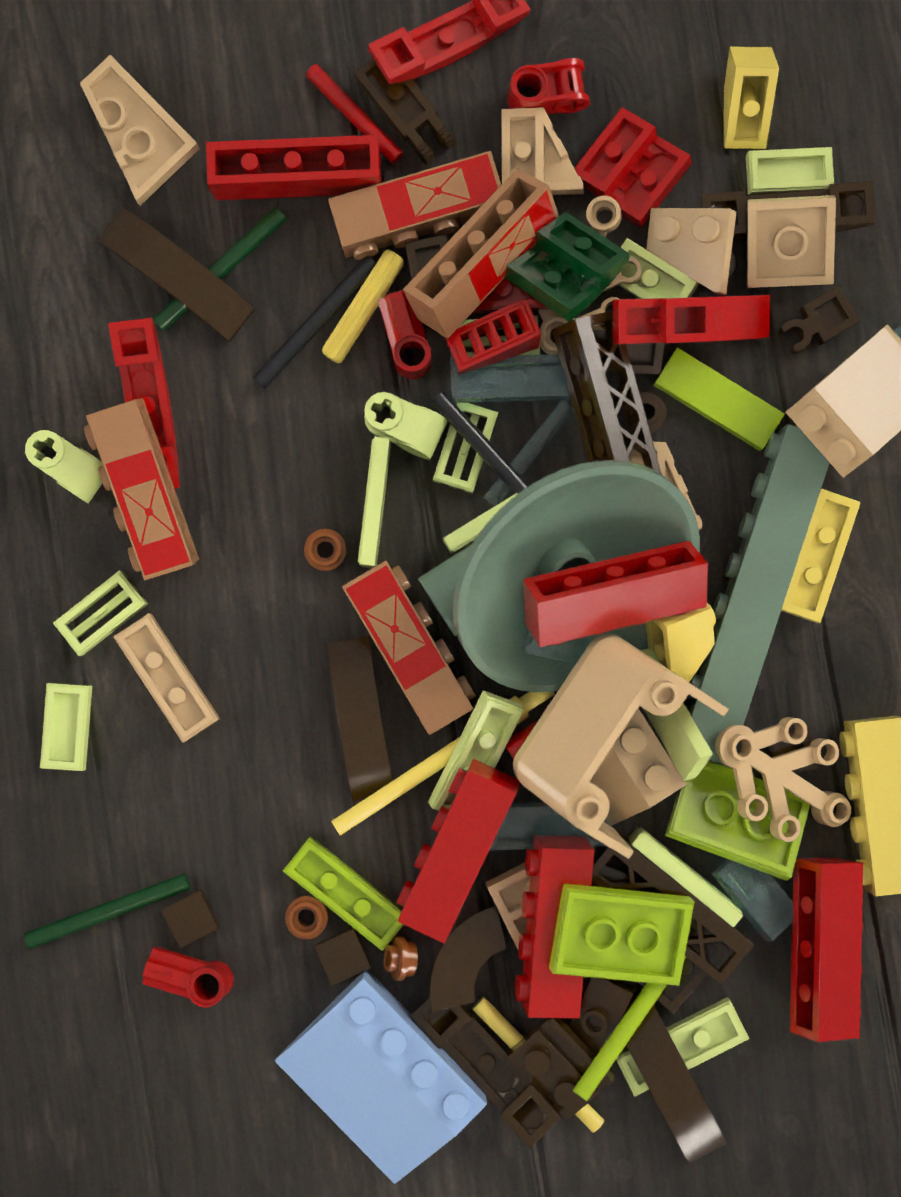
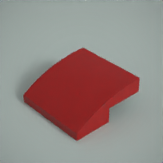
(632, 166)

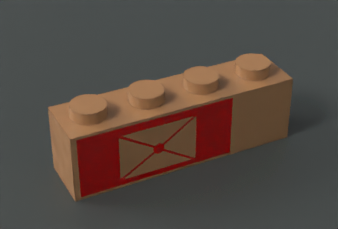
(413, 205)
(479, 253)
(141, 488)
(408, 647)

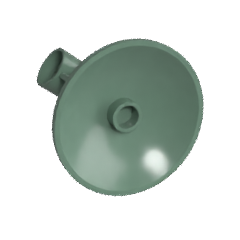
(552, 526)

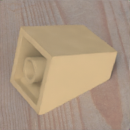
(855, 404)

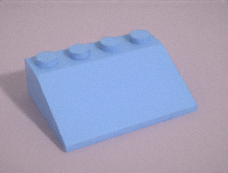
(382, 1078)

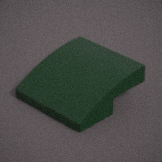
(567, 266)

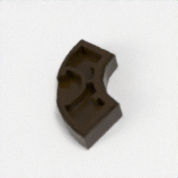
(461, 959)

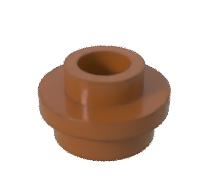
(325, 536)
(303, 930)
(401, 958)

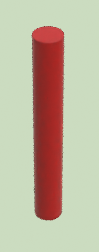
(353, 112)

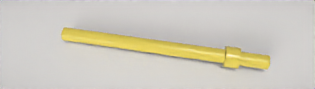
(419, 773)

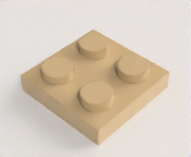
(790, 241)

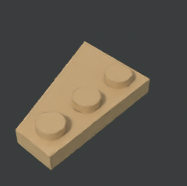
(140, 132)

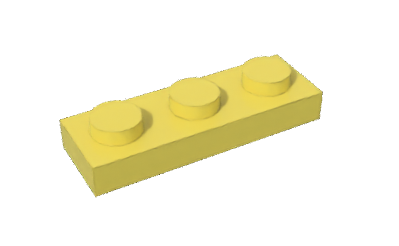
(820, 556)

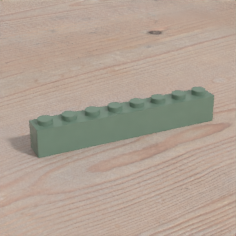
(758, 579)

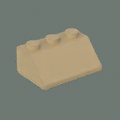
(636, 772)

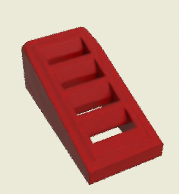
(503, 318)

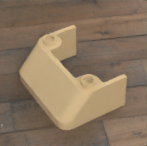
(585, 724)

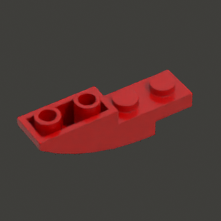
(691, 319)

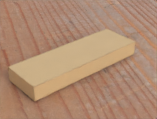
(166, 677)

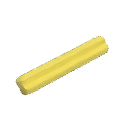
(363, 306)

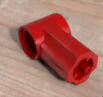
(403, 333)
(183, 976)

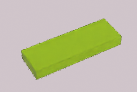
(719, 399)
(345, 893)

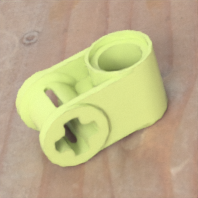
(412, 427)
(71, 466)

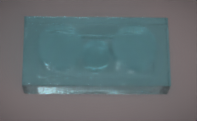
(757, 897)

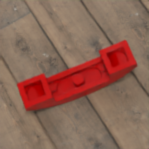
(444, 39)
(144, 376)

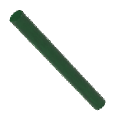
(227, 261)
(107, 911)

